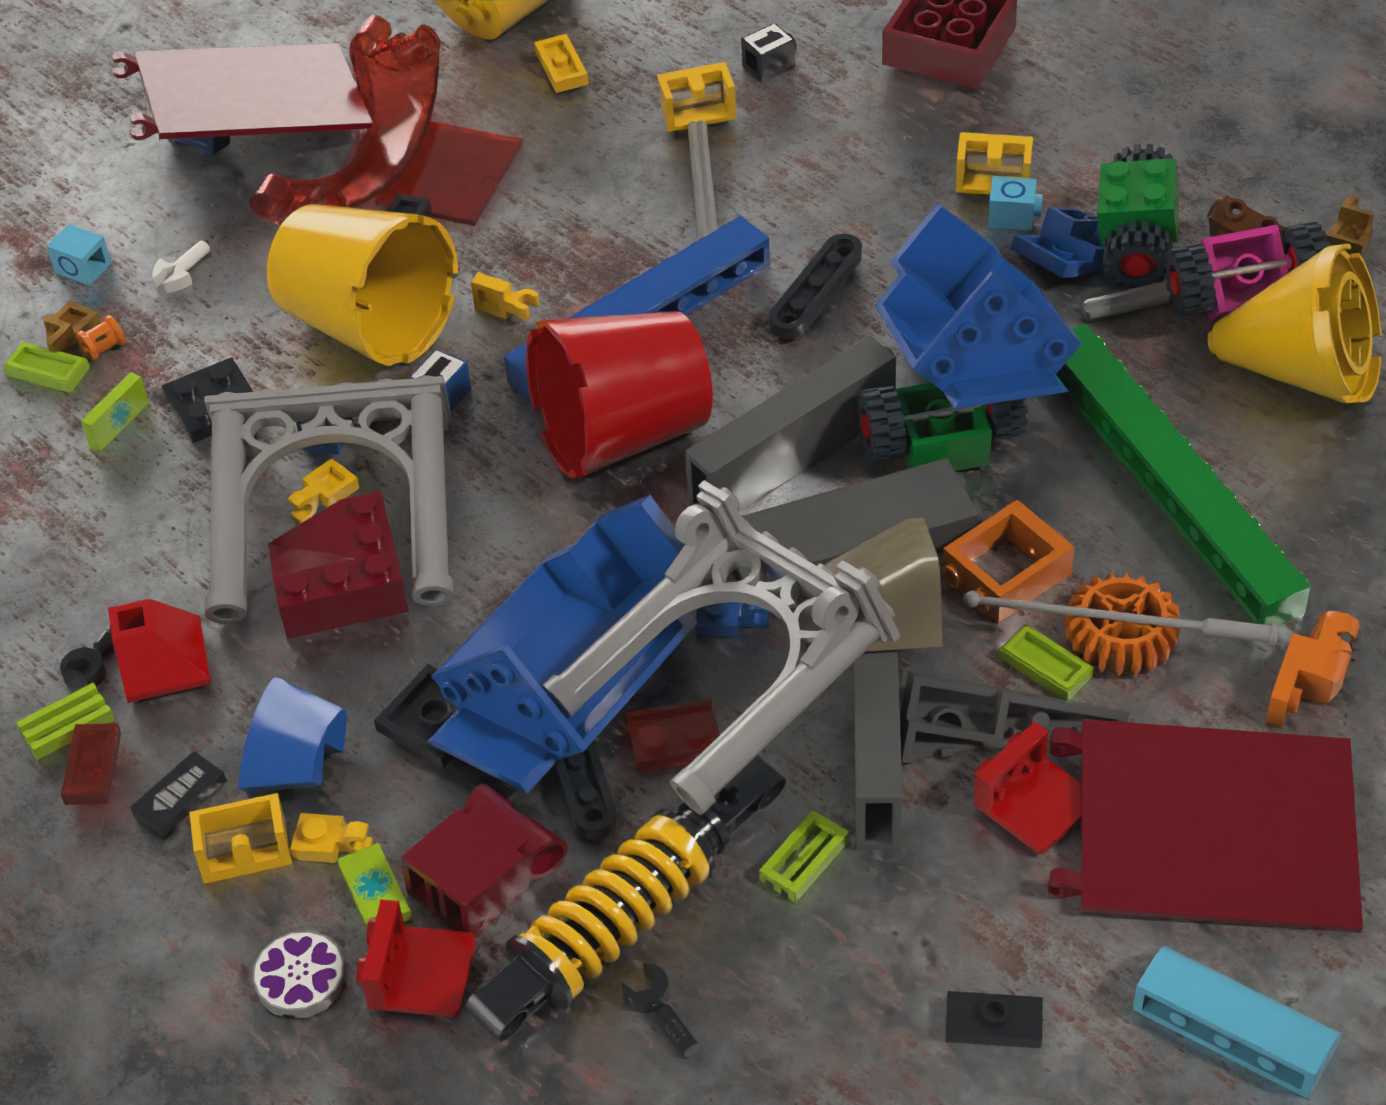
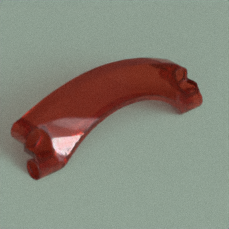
(400, 92)

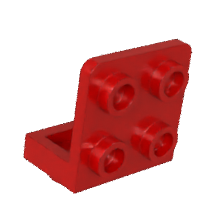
(1028, 791)
(414, 966)

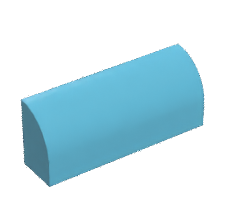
(1235, 1021)

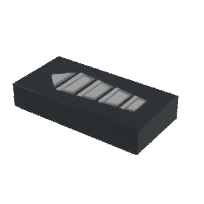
(178, 794)

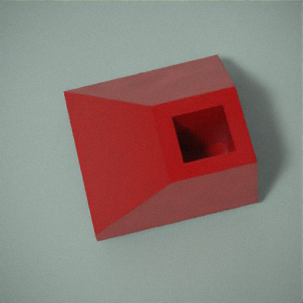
(158, 649)

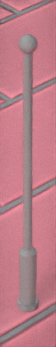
(1210, 626)

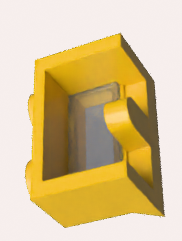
(697, 95)
(991, 155)
(240, 838)

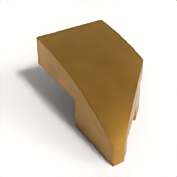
(1352, 226)
(65, 324)

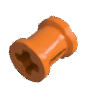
(109, 328)

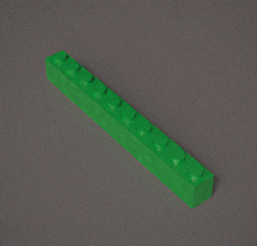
(1183, 484)

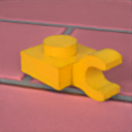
(496, 298)
(323, 485)
(324, 836)

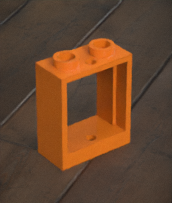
(1027, 531)

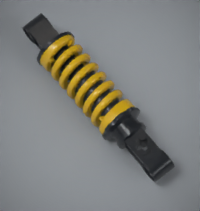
(613, 902)

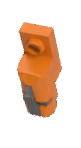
(1316, 665)

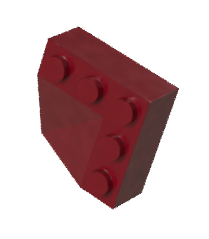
(948, 38)
(338, 568)

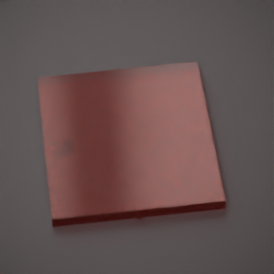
(455, 171)

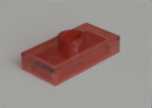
(91, 764)

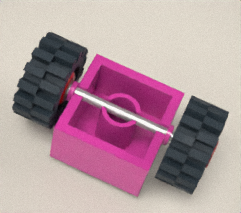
(1236, 266)

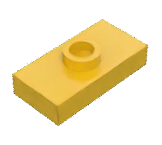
(561, 63)

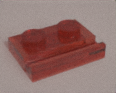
(671, 734)

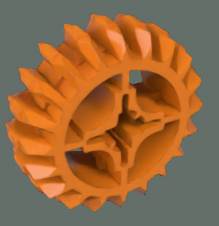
(1122, 643)

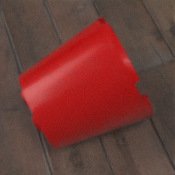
(616, 385)

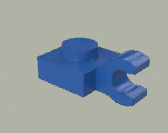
(727, 617)

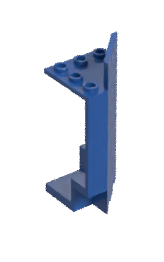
(973, 317)
(544, 625)

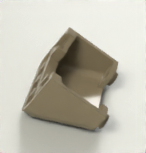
(909, 581)

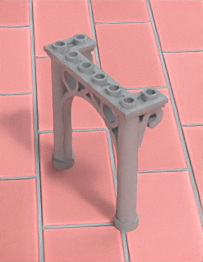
(235, 419)
(842, 605)

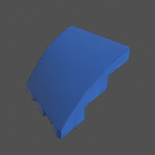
(1066, 244)
(290, 739)

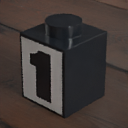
(768, 52)

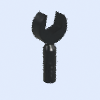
(88, 658)
(654, 1000)

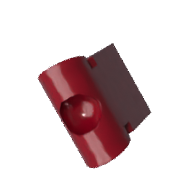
(480, 861)

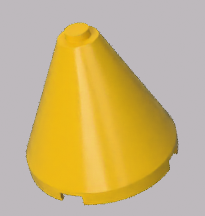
(1309, 328)

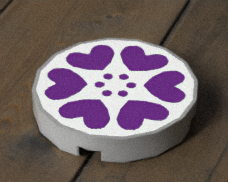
(299, 974)

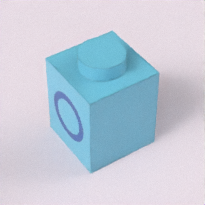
(1013, 203)
(79, 254)

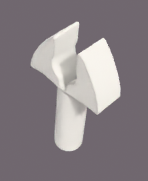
(176, 273)

